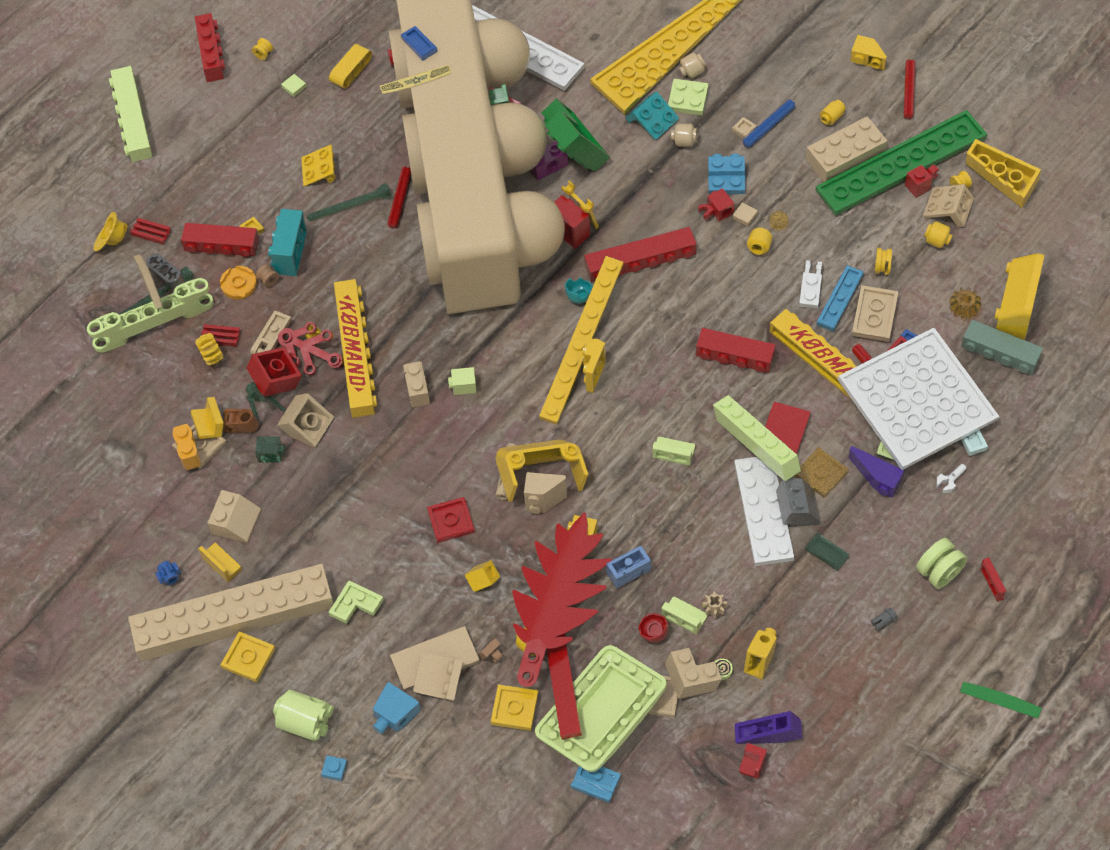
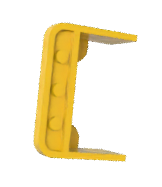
(1019, 295)
(517, 456)

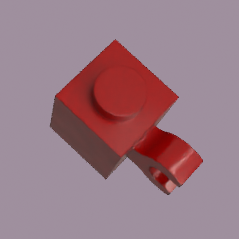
(920, 180)
(717, 204)

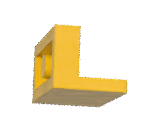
(208, 420)
(220, 561)

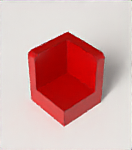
(753, 761)

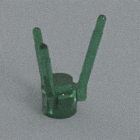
(255, 395)

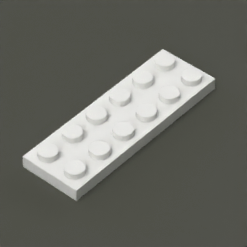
(766, 531)

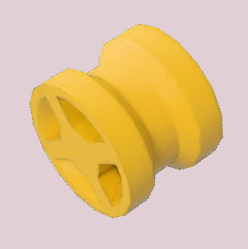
(262, 49)
(962, 178)

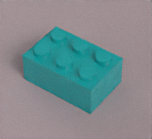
(288, 242)

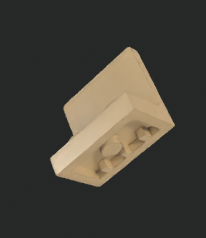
(950, 201)
(437, 676)

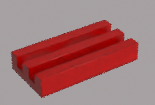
(152, 228)
(223, 332)
(993, 579)

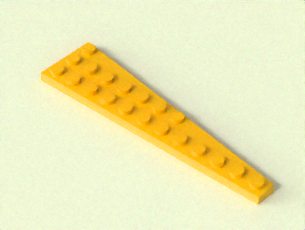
(650, 61)

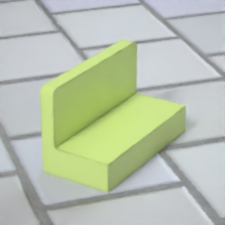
(673, 450)
(684, 615)

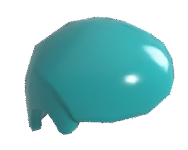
(578, 290)

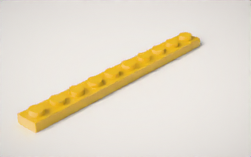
(583, 333)

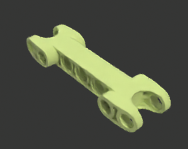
(117, 328)

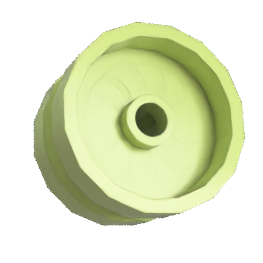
(941, 563)

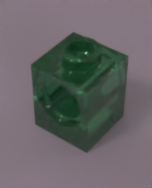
(269, 449)

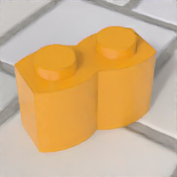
(186, 447)

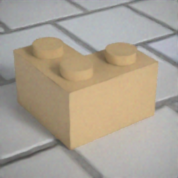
(691, 678)

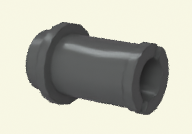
(884, 618)

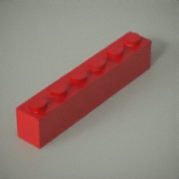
(645, 252)

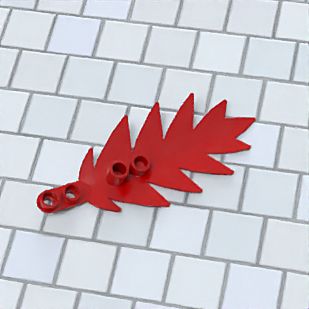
(557, 591)

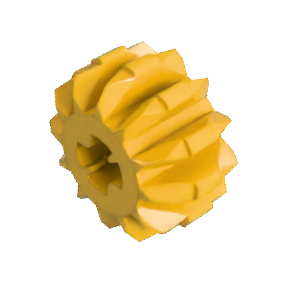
(209, 349)

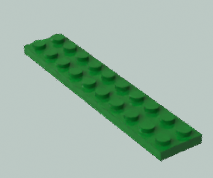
(893, 164)

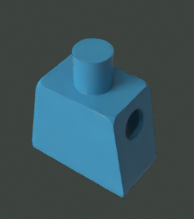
(394, 709)

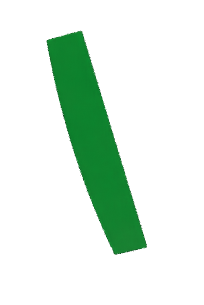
(1001, 699)

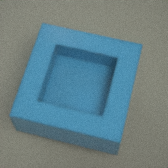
(334, 768)

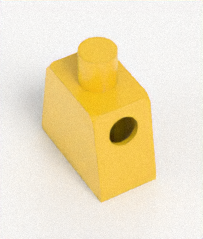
(762, 646)

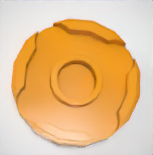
(238, 282)

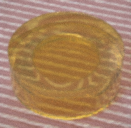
(778, 220)

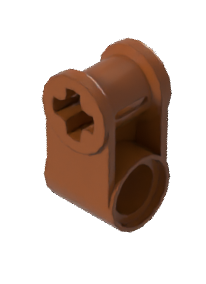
(239, 421)

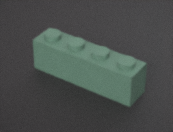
(1002, 347)

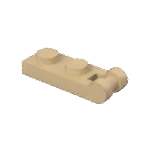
(270, 332)

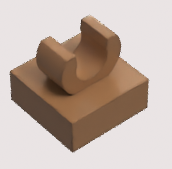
(491, 651)

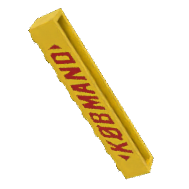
(811, 347)
(354, 348)

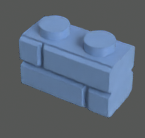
(628, 566)

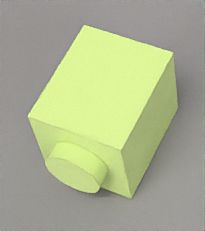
(462, 381)

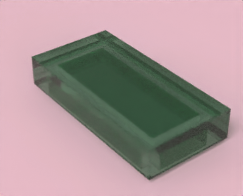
(827, 552)

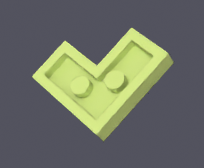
(354, 597)

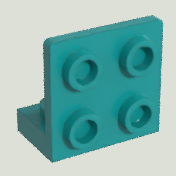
(653, 115)

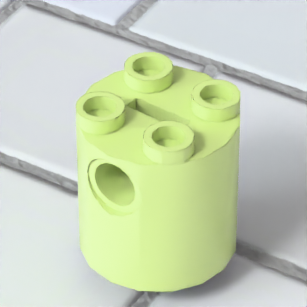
(302, 715)

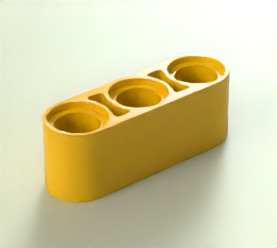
(350, 66)

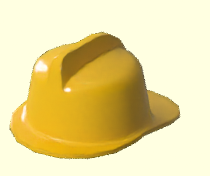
(112, 232)

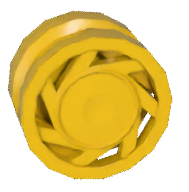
(881, 264)

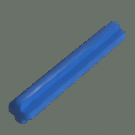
(769, 123)

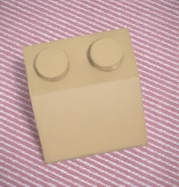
(305, 420)
(544, 491)
(233, 517)

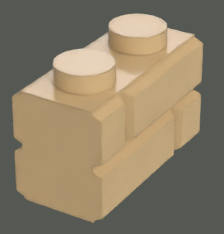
(416, 384)

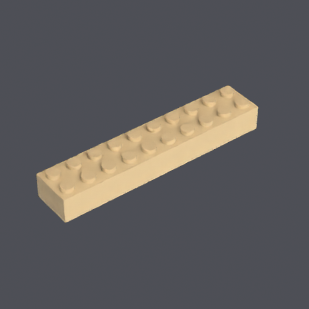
(230, 611)

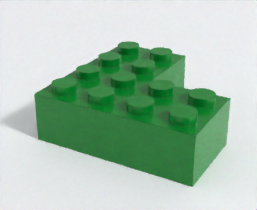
(573, 136)

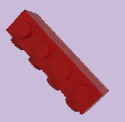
(209, 48)

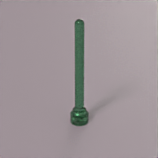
(382, 191)
(188, 276)

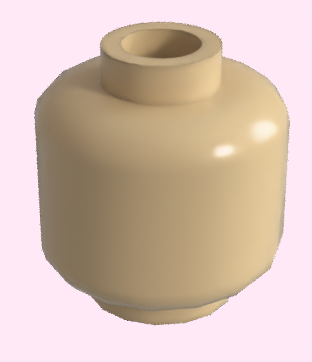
(692, 65)
(684, 135)

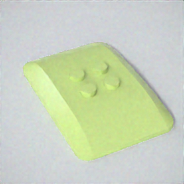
(611, 702)

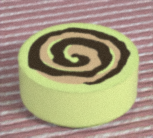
(724, 667)

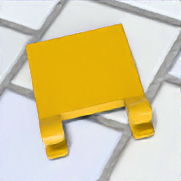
(588, 207)

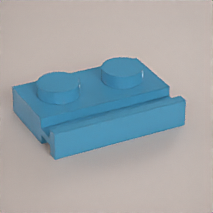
(597, 784)

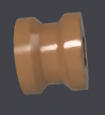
(267, 275)

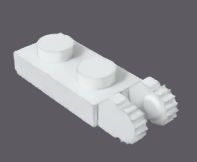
(810, 287)

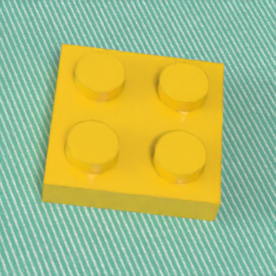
(247, 656)
(514, 707)

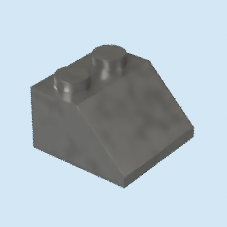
(797, 502)

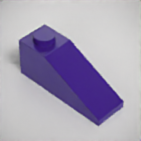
(880, 474)
(769, 729)

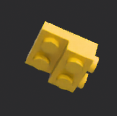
(593, 363)

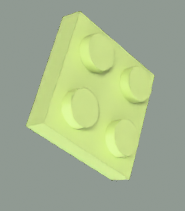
(688, 96)

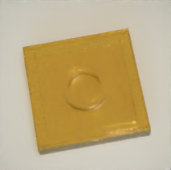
(822, 472)

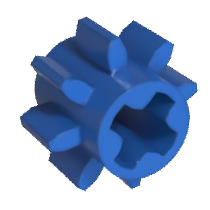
(168, 573)

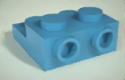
(726, 173)

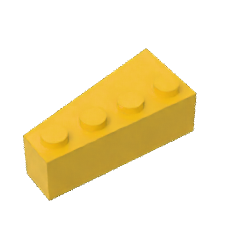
(1003, 171)

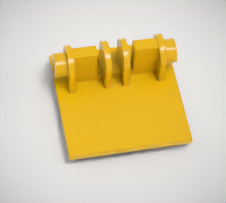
(318, 166)

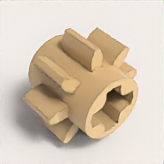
(714, 604)

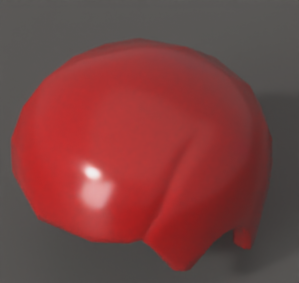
(653, 628)

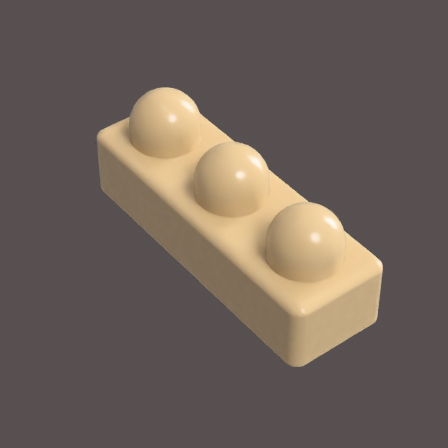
(466, 148)

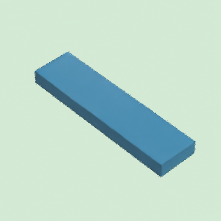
(840, 298)

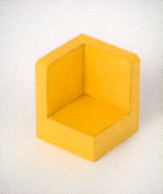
(482, 575)

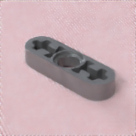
(163, 264)

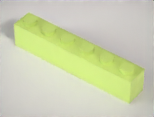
(131, 114)
(757, 438)

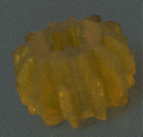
(965, 303)

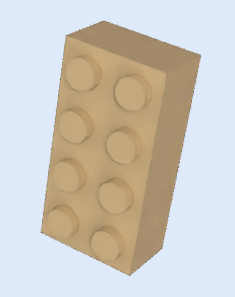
(845, 149)

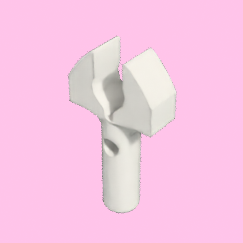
(950, 479)

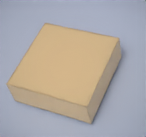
(743, 127)
(745, 214)

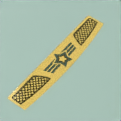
(416, 79)

